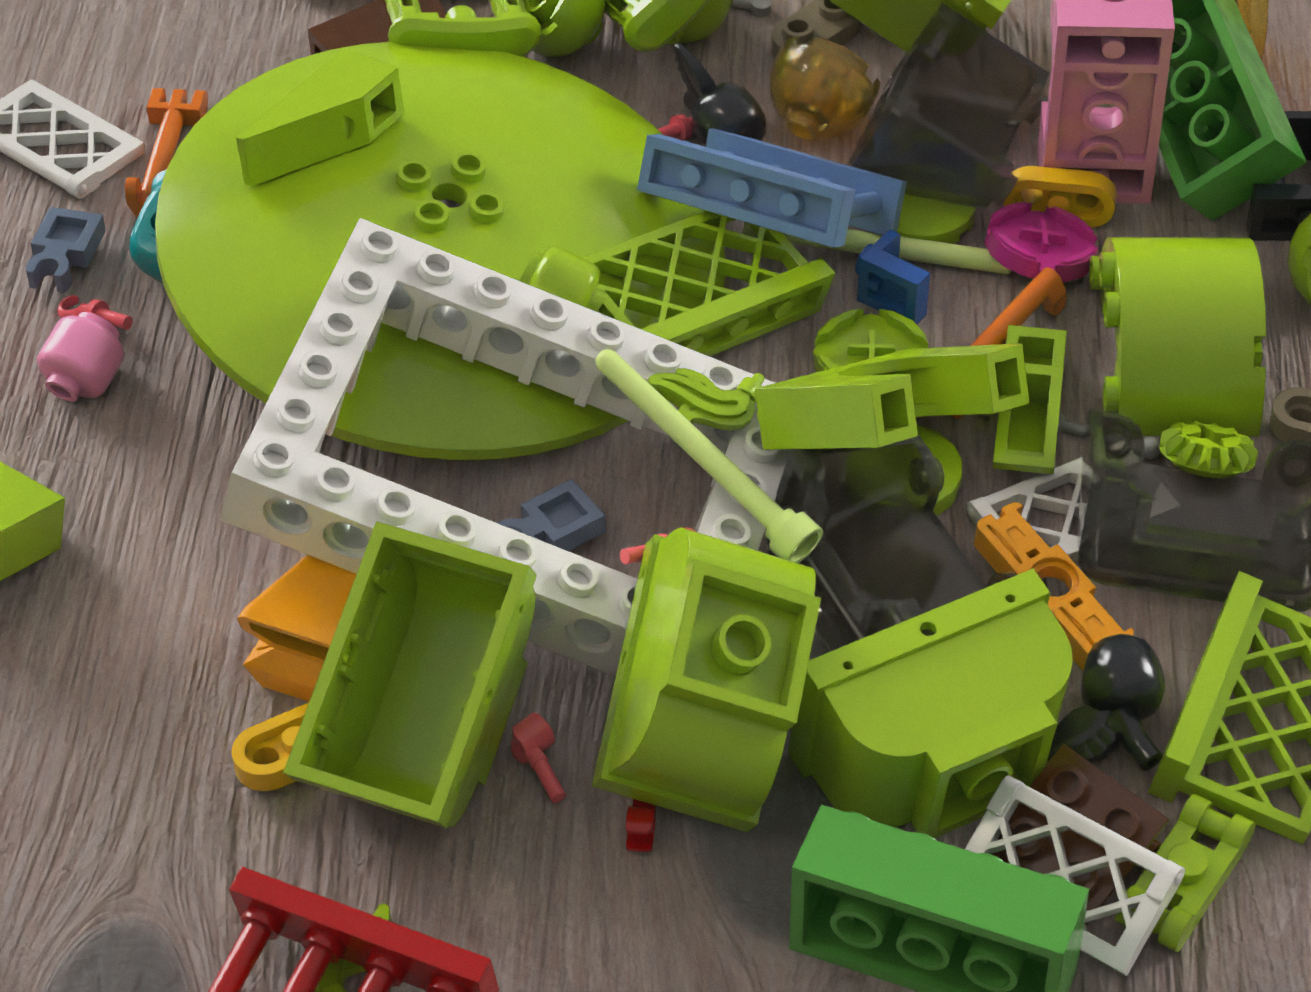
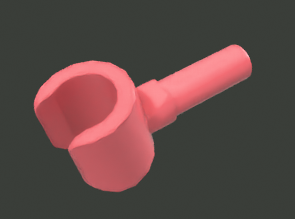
(528, 743)

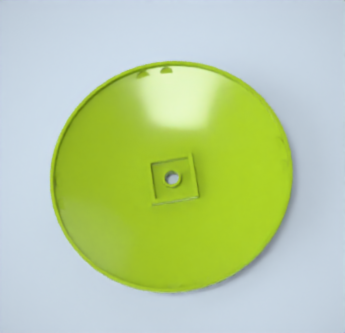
(501, 134)

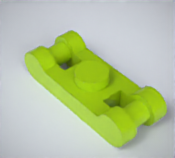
(1204, 868)

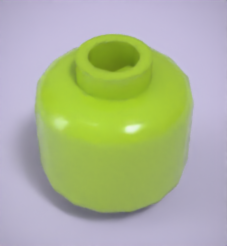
(565, 276)

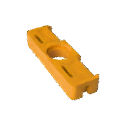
(1016, 547)

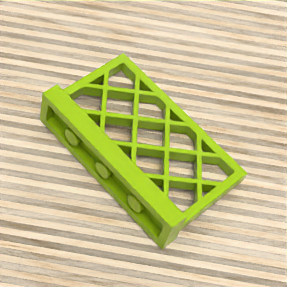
(725, 314)
(1209, 702)

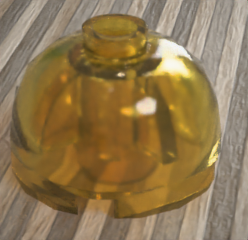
(820, 88)

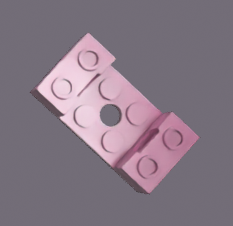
(1115, 57)

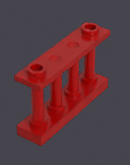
(339, 931)

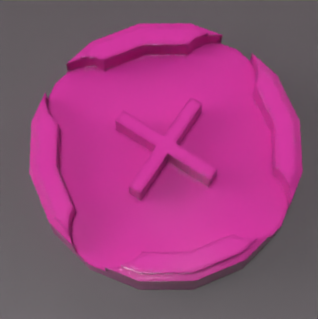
(1035, 240)

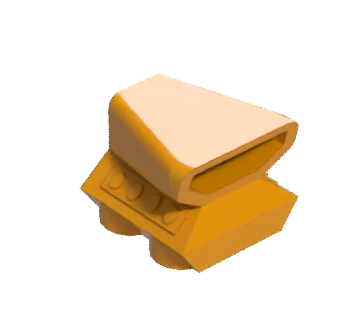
(295, 625)

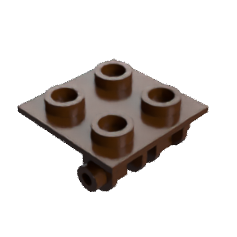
(1097, 796)

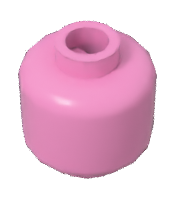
(80, 356)

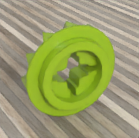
(1208, 449)

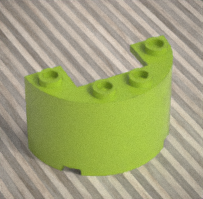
(1184, 330)

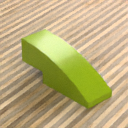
(1029, 432)

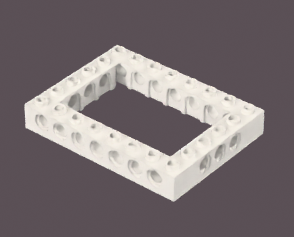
(330, 508)

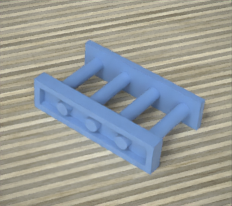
(771, 186)

